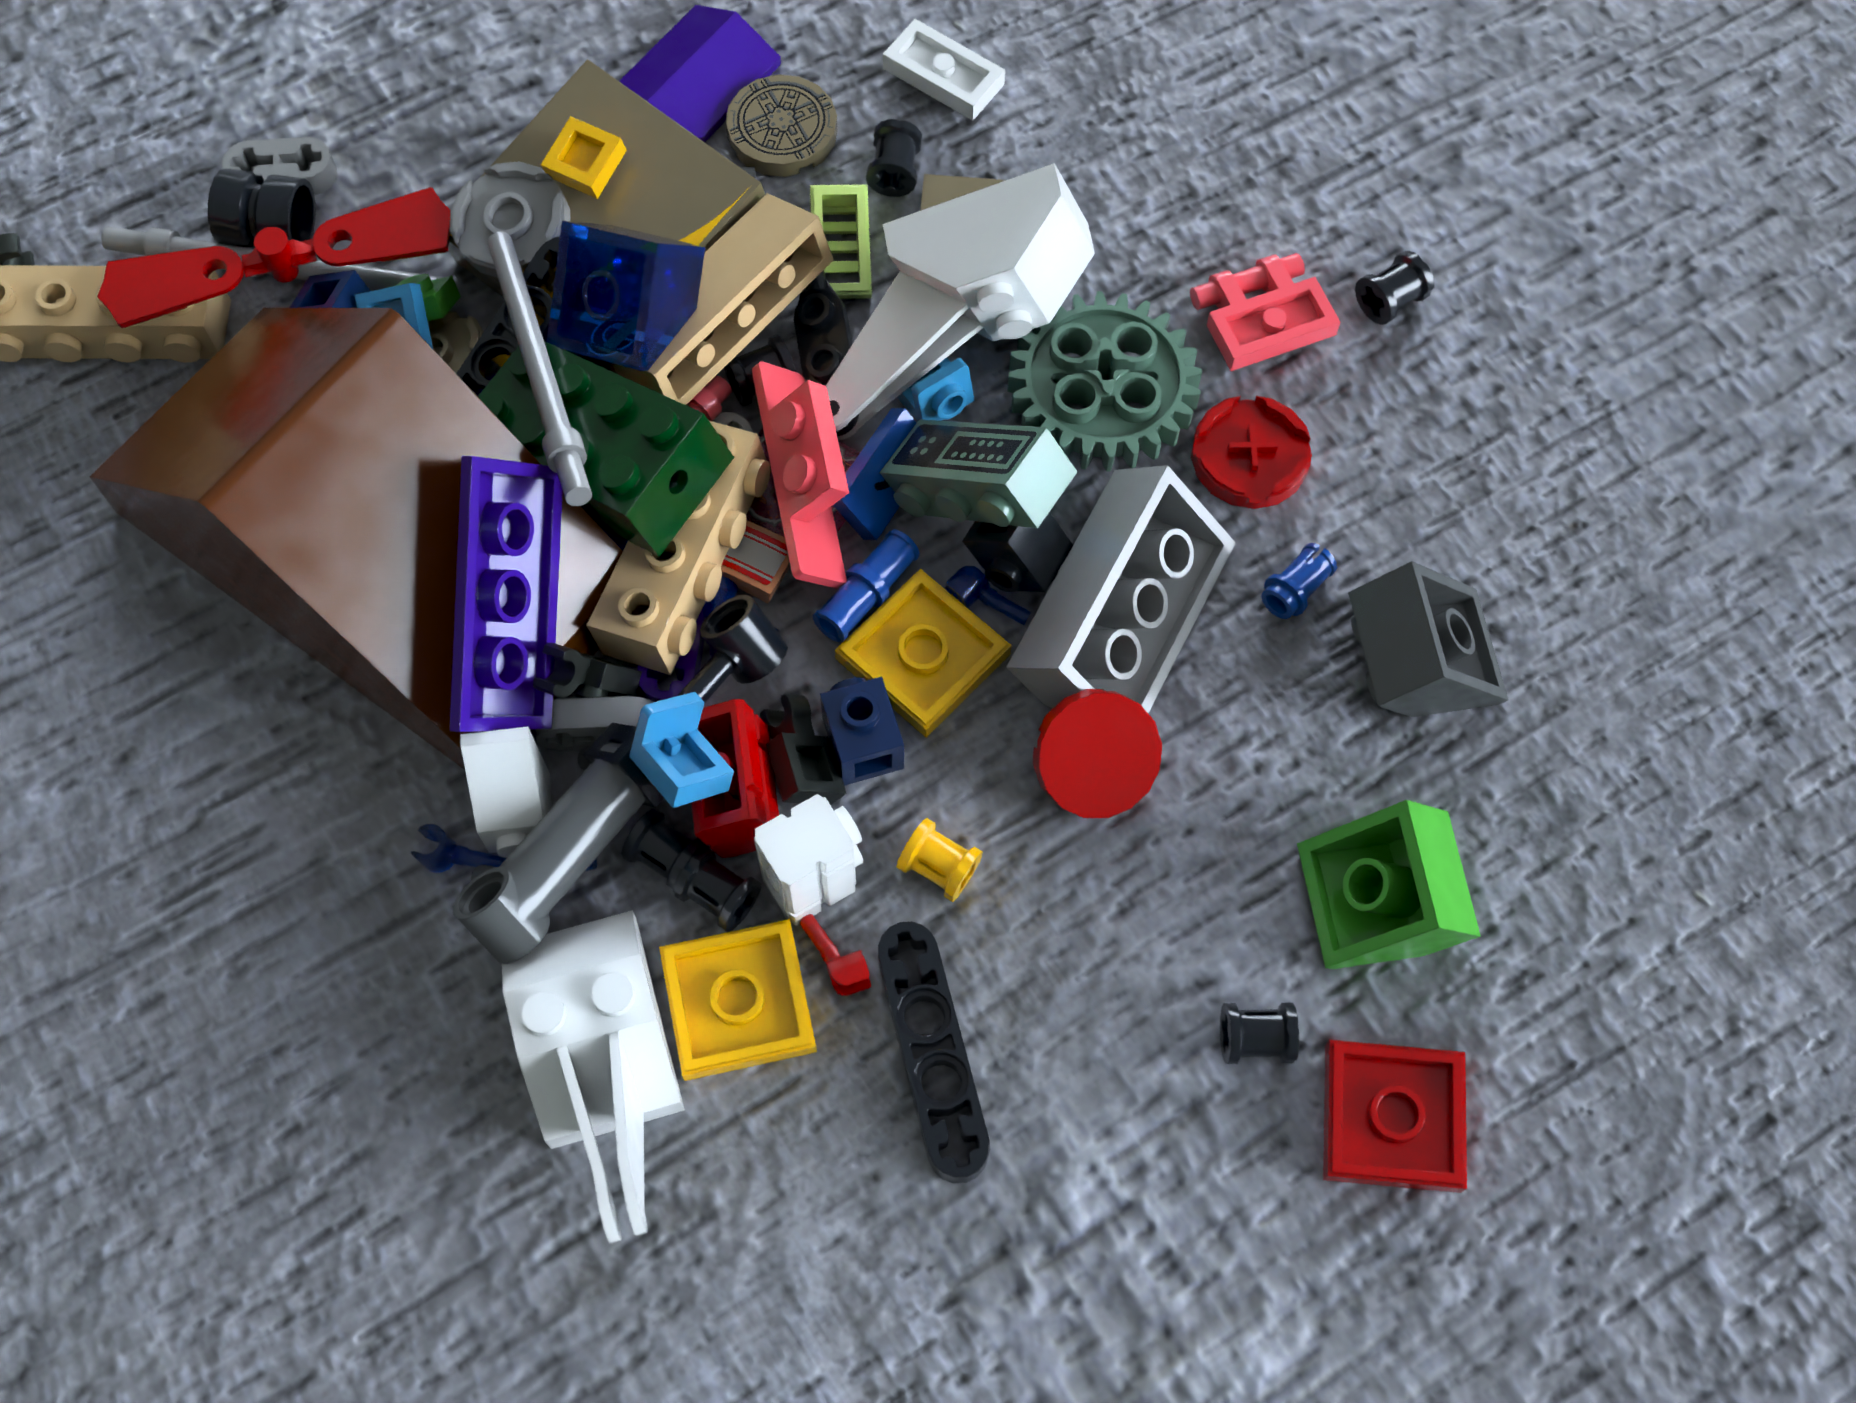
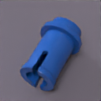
(1288, 592)

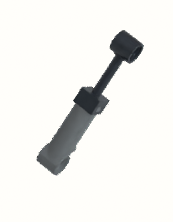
(511, 902)

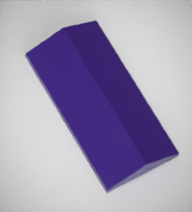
(702, 68)
(505, 594)

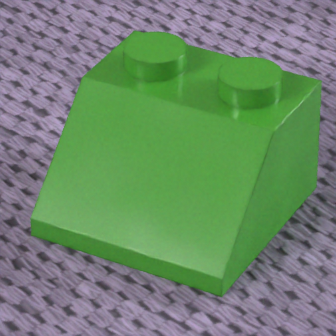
(1388, 887)

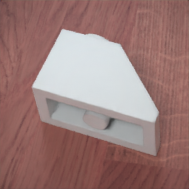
(505, 785)

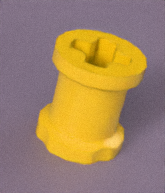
(939, 859)

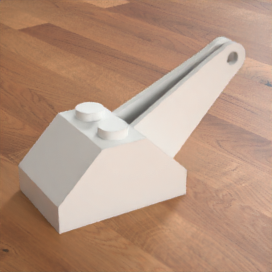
(594, 1049)

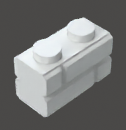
(809, 857)

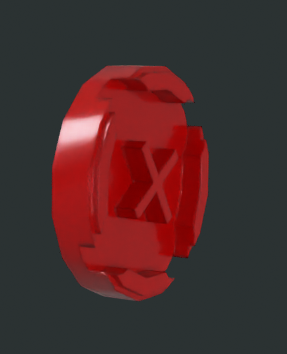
(1251, 452)
(1097, 753)

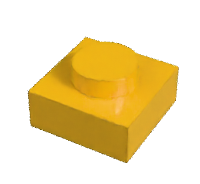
(584, 157)

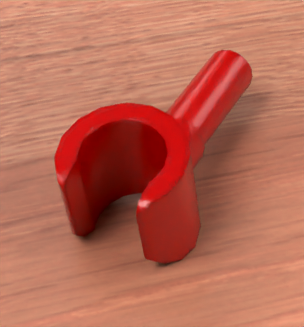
(847, 973)

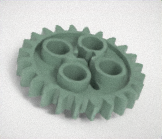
(1106, 380)

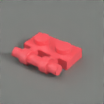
(1270, 323)

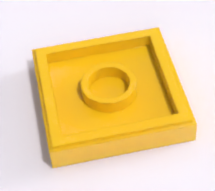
(925, 650)
(737, 1000)

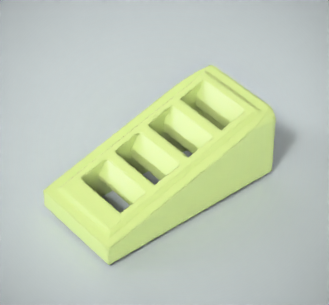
(843, 201)

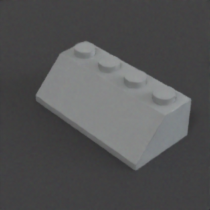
(1125, 592)

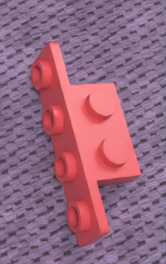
(804, 470)

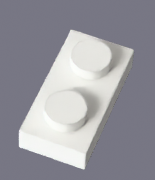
(943, 69)

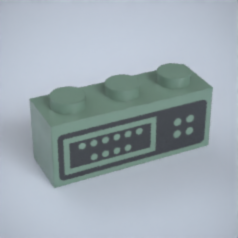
(979, 472)

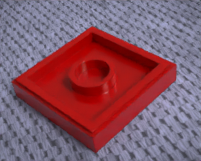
(1395, 1116)

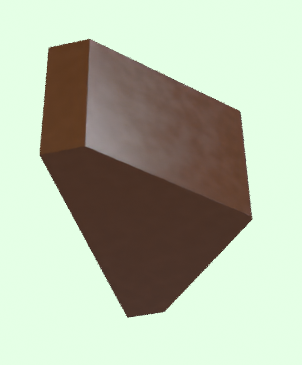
(325, 499)

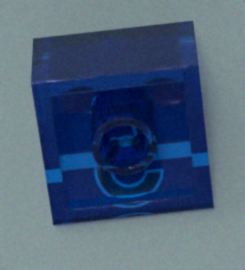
(621, 292)

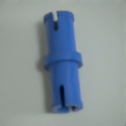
(866, 585)

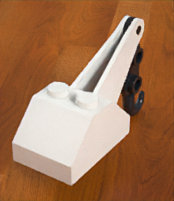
(966, 268)

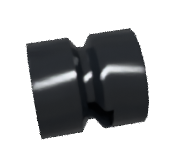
(245, 204)

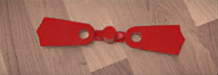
(172, 281)

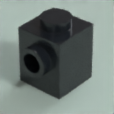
(1019, 556)

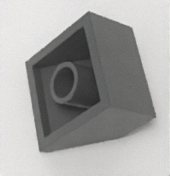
(1425, 643)

